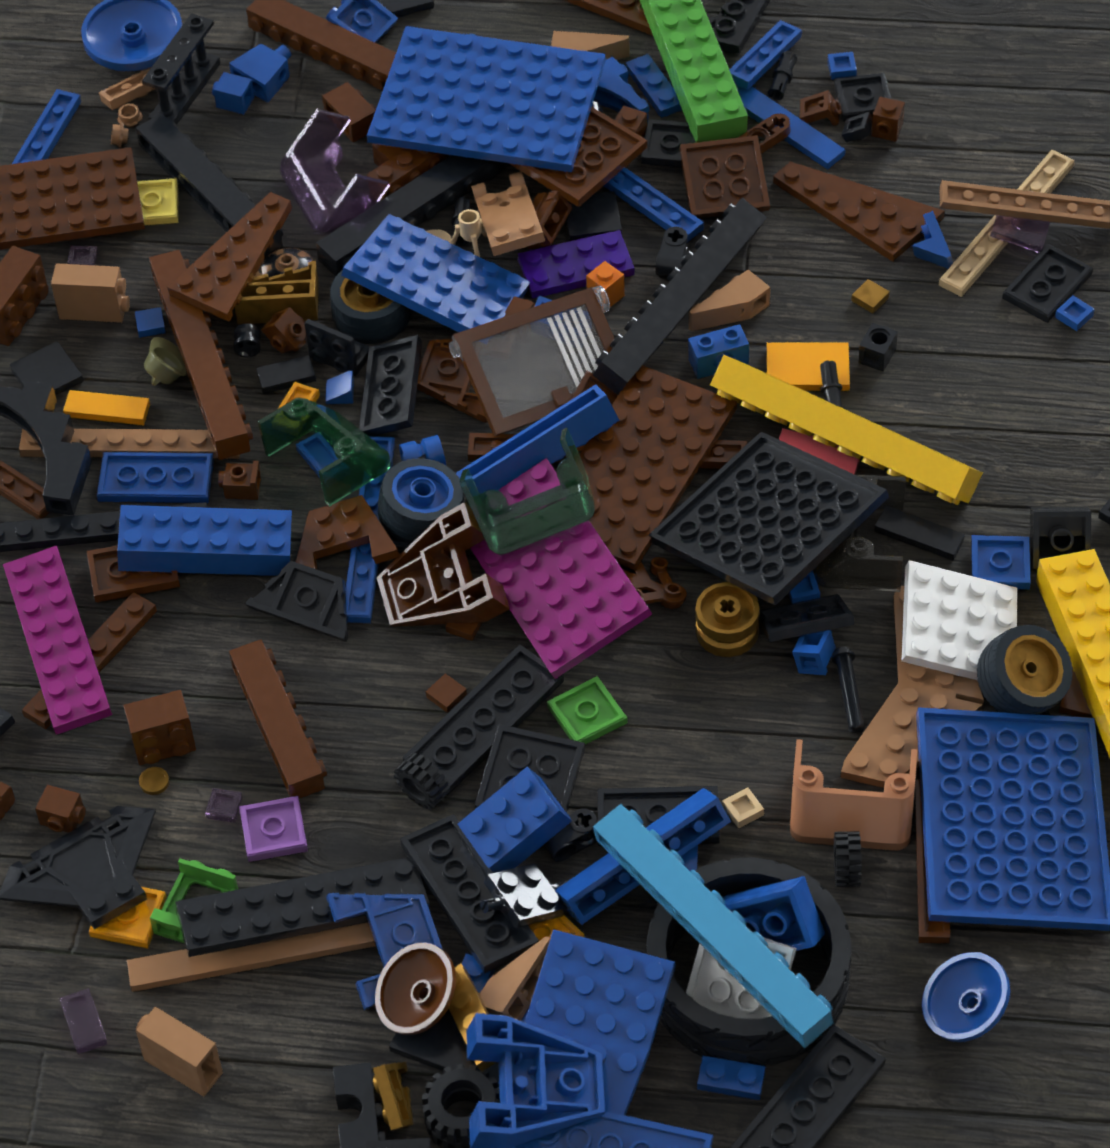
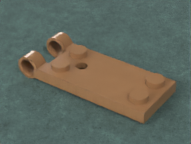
(508, 216)

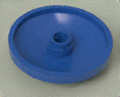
(129, 32)

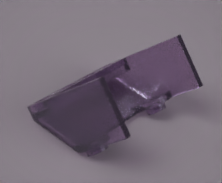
(315, 182)

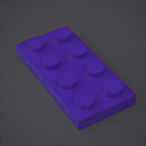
(567, 264)

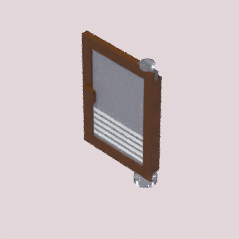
(534, 357)

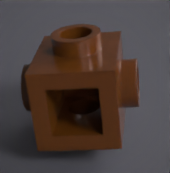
(285, 331)

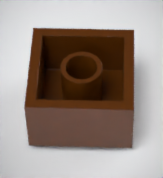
(160, 727)

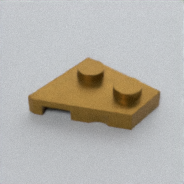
(395, 1098)

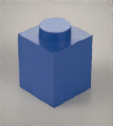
(233, 93)

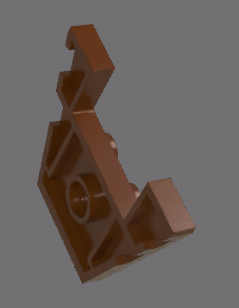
(447, 379)
(342, 528)

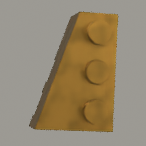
(272, 294)

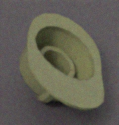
(164, 362)

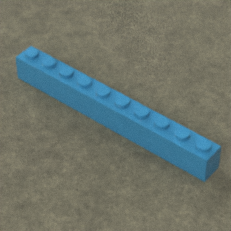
(714, 925)

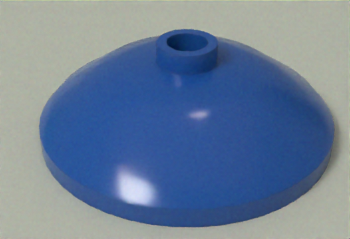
(957, 988)

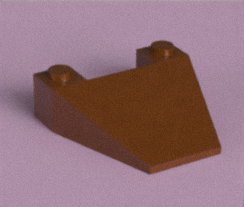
(434, 579)

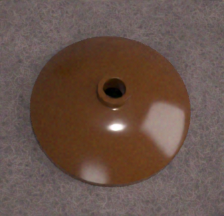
(415, 988)

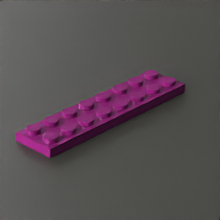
(57, 640)

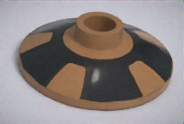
(284, 259)

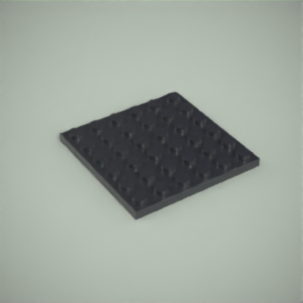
(768, 517)

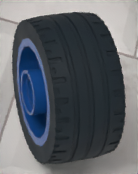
(415, 496)

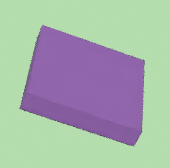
(273, 828)

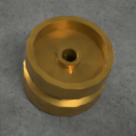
(727, 620)

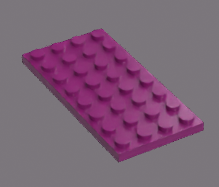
(563, 587)

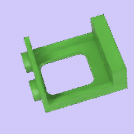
(165, 921)

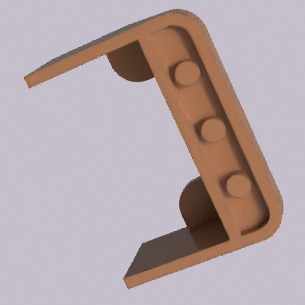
(879, 816)

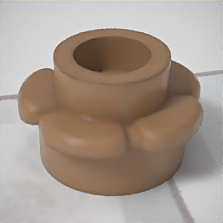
(129, 115)
(119, 135)

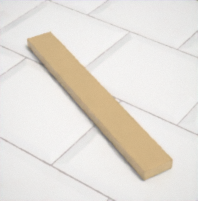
(986, 248)

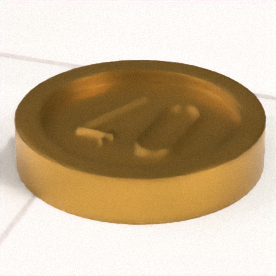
(154, 780)

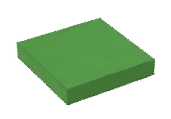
(587, 711)

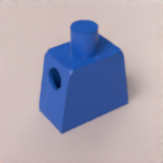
(266, 69)

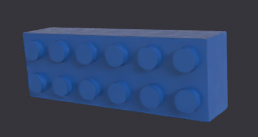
(204, 540)

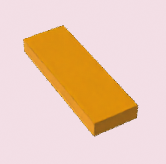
(107, 407)

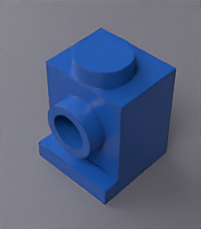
(814, 652)

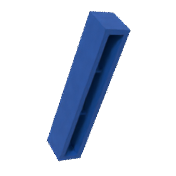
(583, 416)

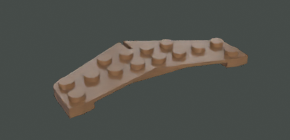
(893, 731)

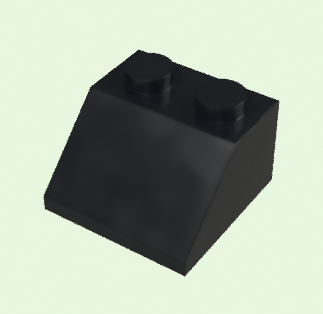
(1059, 531)

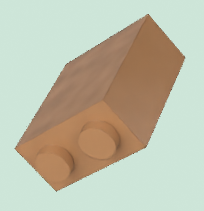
(90, 292)
(179, 1051)

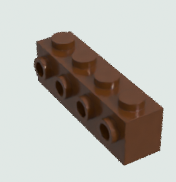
(405, 168)

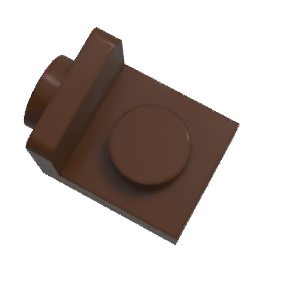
(820, 107)

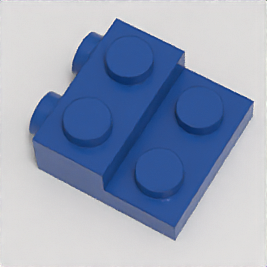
(363, 18)

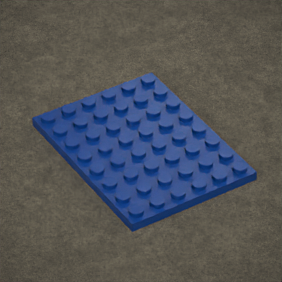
(487, 99)
(1013, 819)

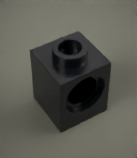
(877, 347)

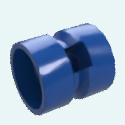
(429, 448)

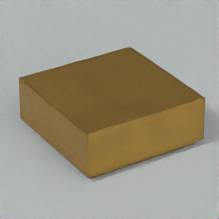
(870, 296)

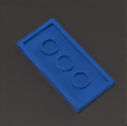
(155, 477)

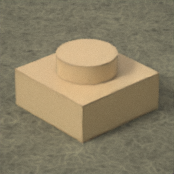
(743, 807)

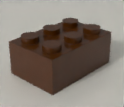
(21, 291)

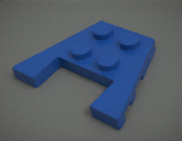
(394, 922)

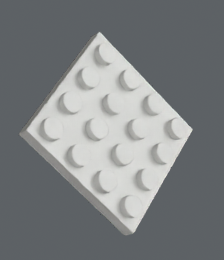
(952, 618)

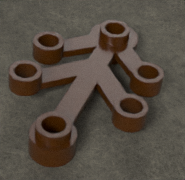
(666, 592)

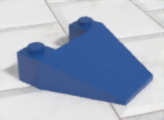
(542, 1082)

